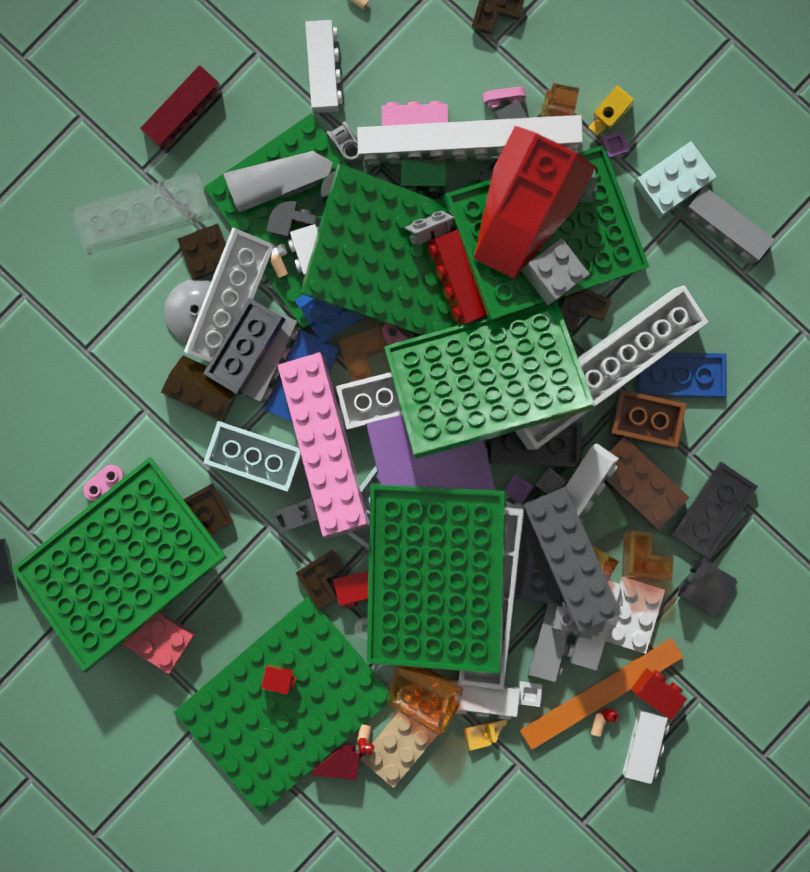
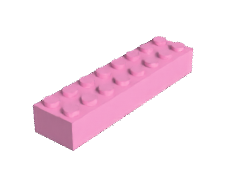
(323, 446)

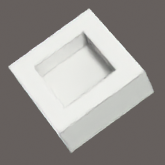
(530, 693)

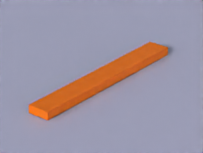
(599, 694)

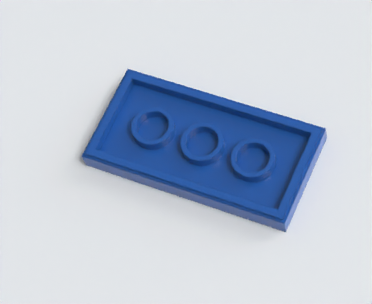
(303, 346)
(685, 376)

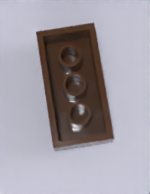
(644, 485)

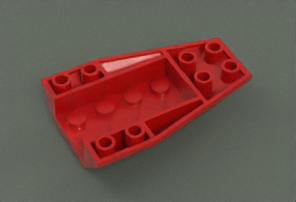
(528, 199)

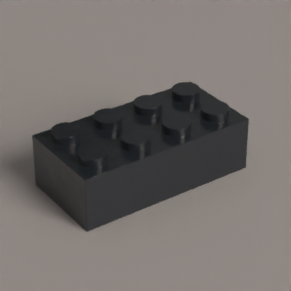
(559, 451)

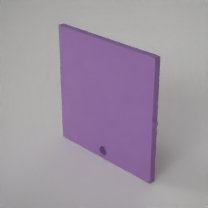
(453, 468)

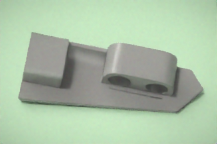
(276, 178)

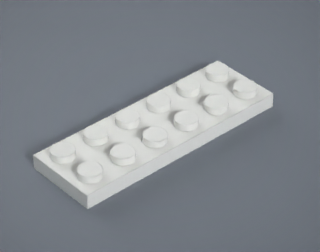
(231, 286)

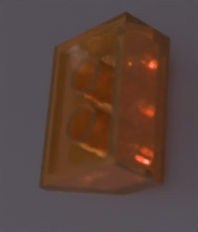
(424, 696)

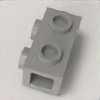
(564, 623)

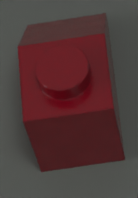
(341, 764)

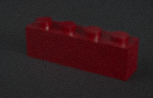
(181, 108)

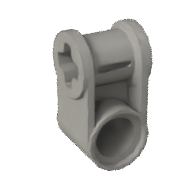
(344, 140)

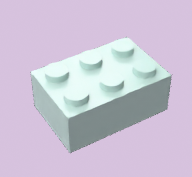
(674, 180)

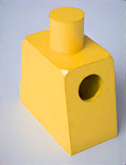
(617, 103)

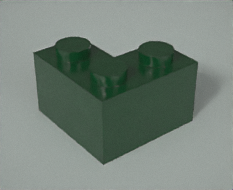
(424, 176)

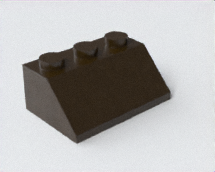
(192, 387)

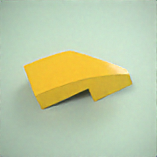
(483, 734)

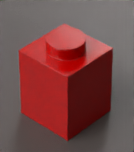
(278, 679)

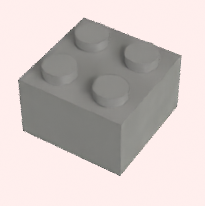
(554, 271)

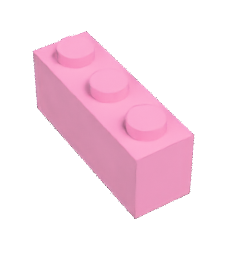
(414, 113)

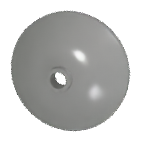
(179, 305)

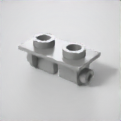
(421, 229)

